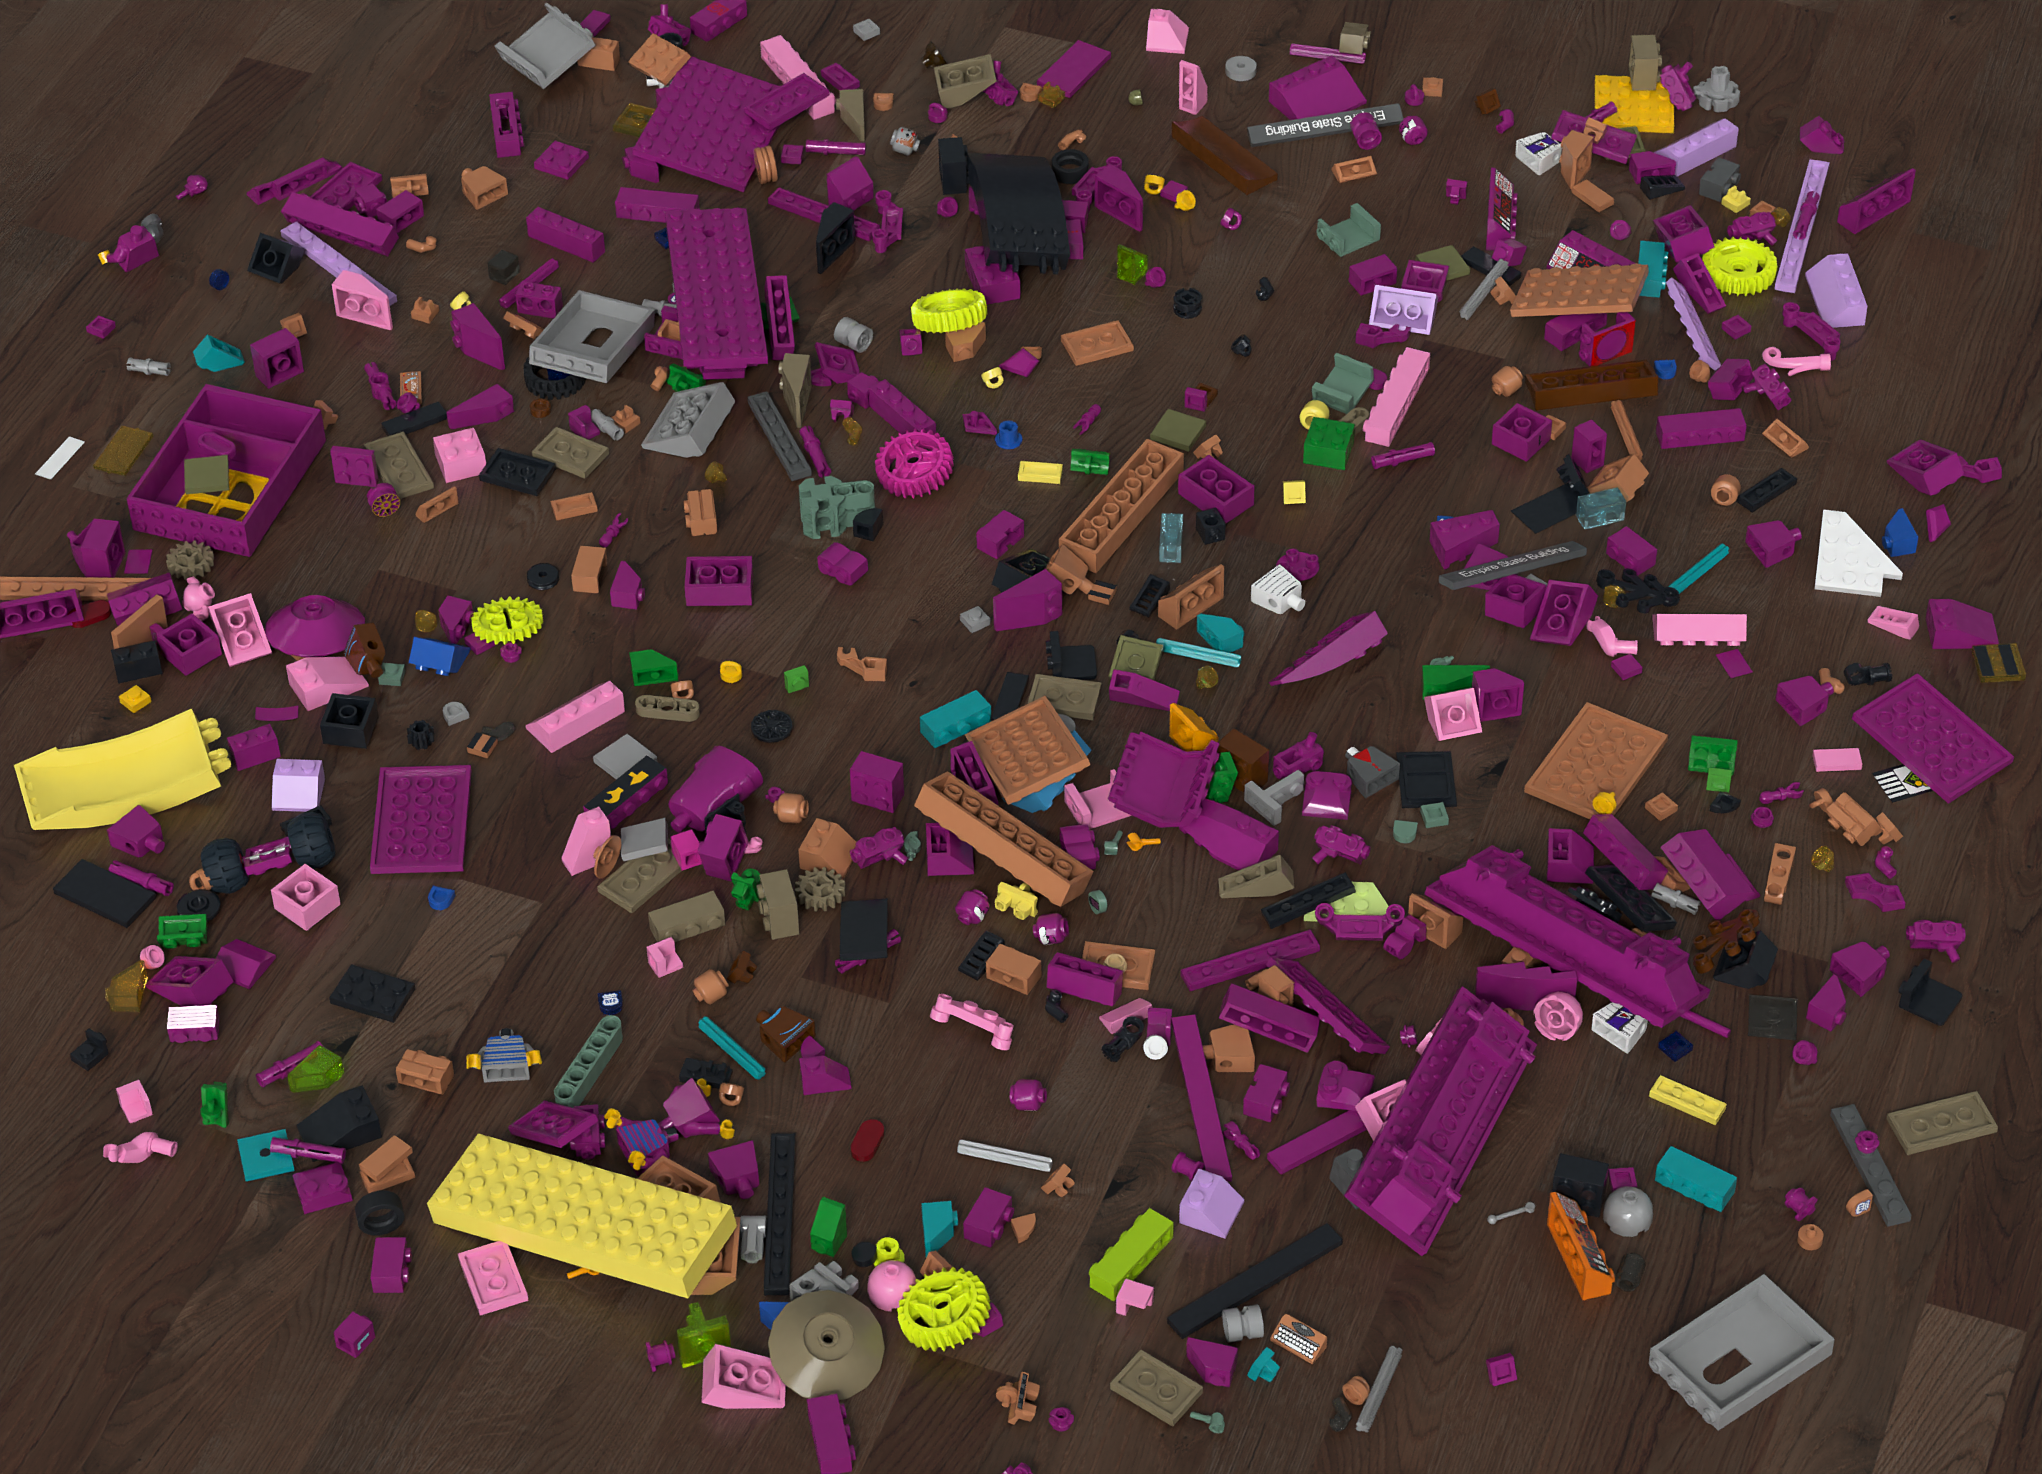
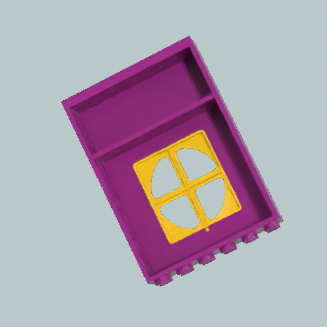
(273, 452)

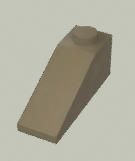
(852, 110)
(1258, 880)

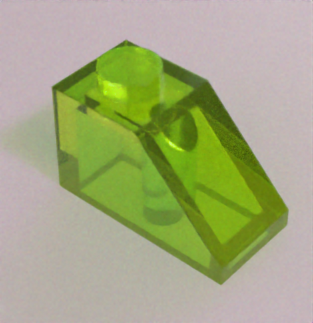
(1131, 264)
(316, 1071)

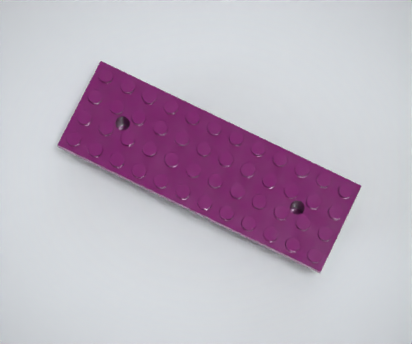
(716, 291)
(1631, 970)
(1441, 1120)

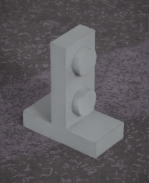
(1269, 801)

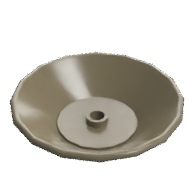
(819, 1367)

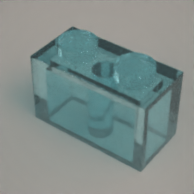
(1601, 508)
(1171, 538)

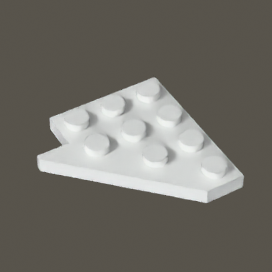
(1850, 559)

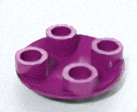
(1300, 564)

